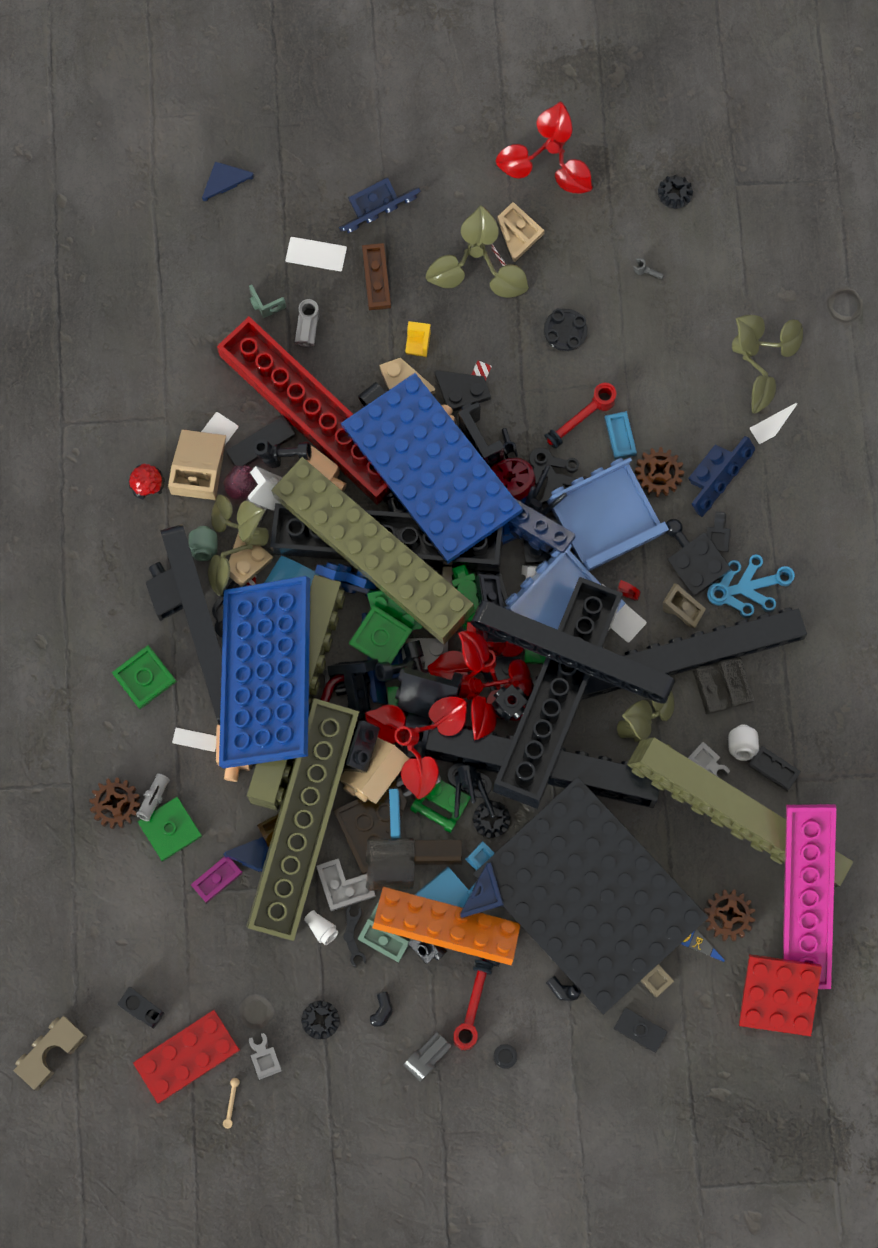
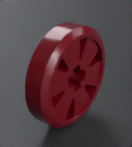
(521, 473)

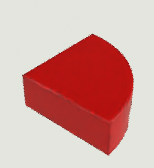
(628, 590)

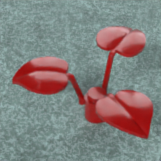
(557, 127)
(475, 654)
(454, 661)
(419, 774)

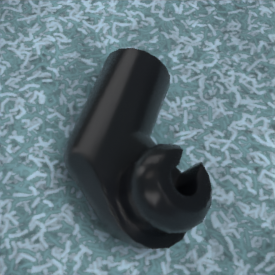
(563, 992)
(384, 1011)

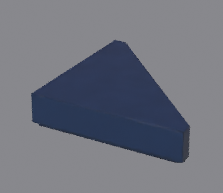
(224, 179)
(250, 854)
(484, 894)

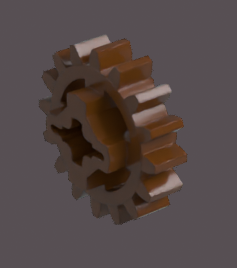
(664, 479)
(106, 804)
(717, 913)

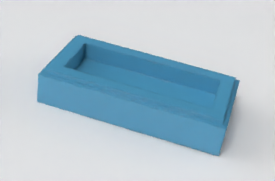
(620, 435)
(394, 813)

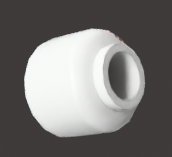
(743, 742)

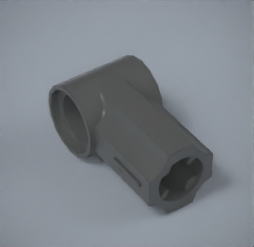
(424, 1060)

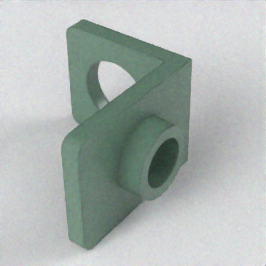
(266, 309)

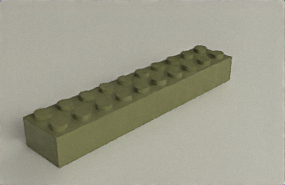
(373, 550)
(326, 597)
(718, 800)
(302, 821)

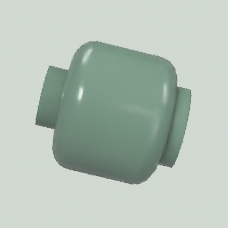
(203, 543)

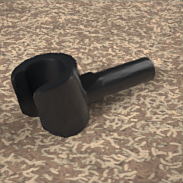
(508, 446)

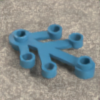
(747, 587)

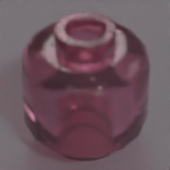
(239, 482)

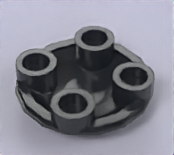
(565, 329)

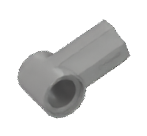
(307, 324)

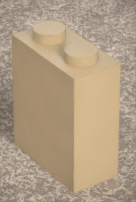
(382, 770)

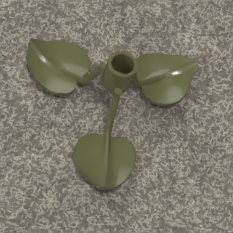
(477, 231)
(747, 343)
(248, 519)
(639, 716)

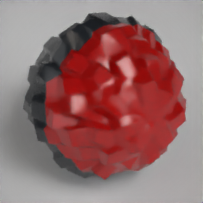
(146, 481)

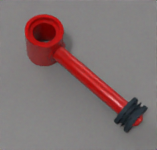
(554, 438)
(482, 968)

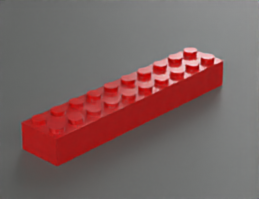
(300, 401)

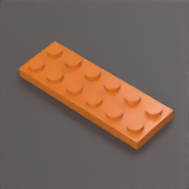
(442, 926)

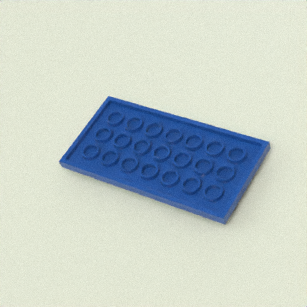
(431, 468)
(265, 673)

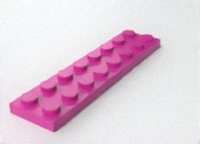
(810, 886)

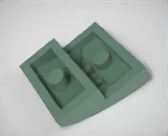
(384, 942)

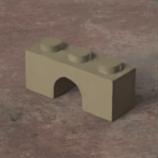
(33, 1067)

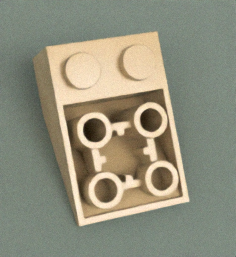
(197, 465)

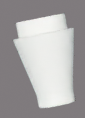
(321, 928)

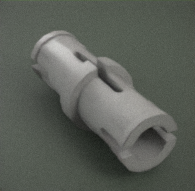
(147, 810)

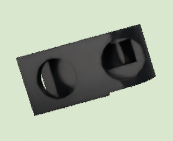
(140, 1008)

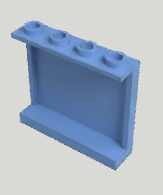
(607, 514)
(550, 589)

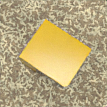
(418, 339)

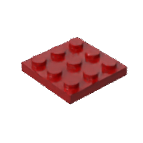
(780, 995)

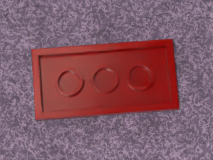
(186, 1056)

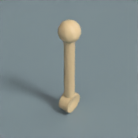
(227, 1123)

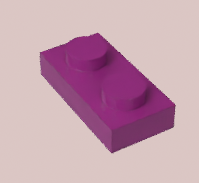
(216, 879)

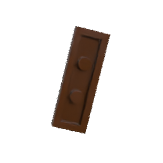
(376, 276)

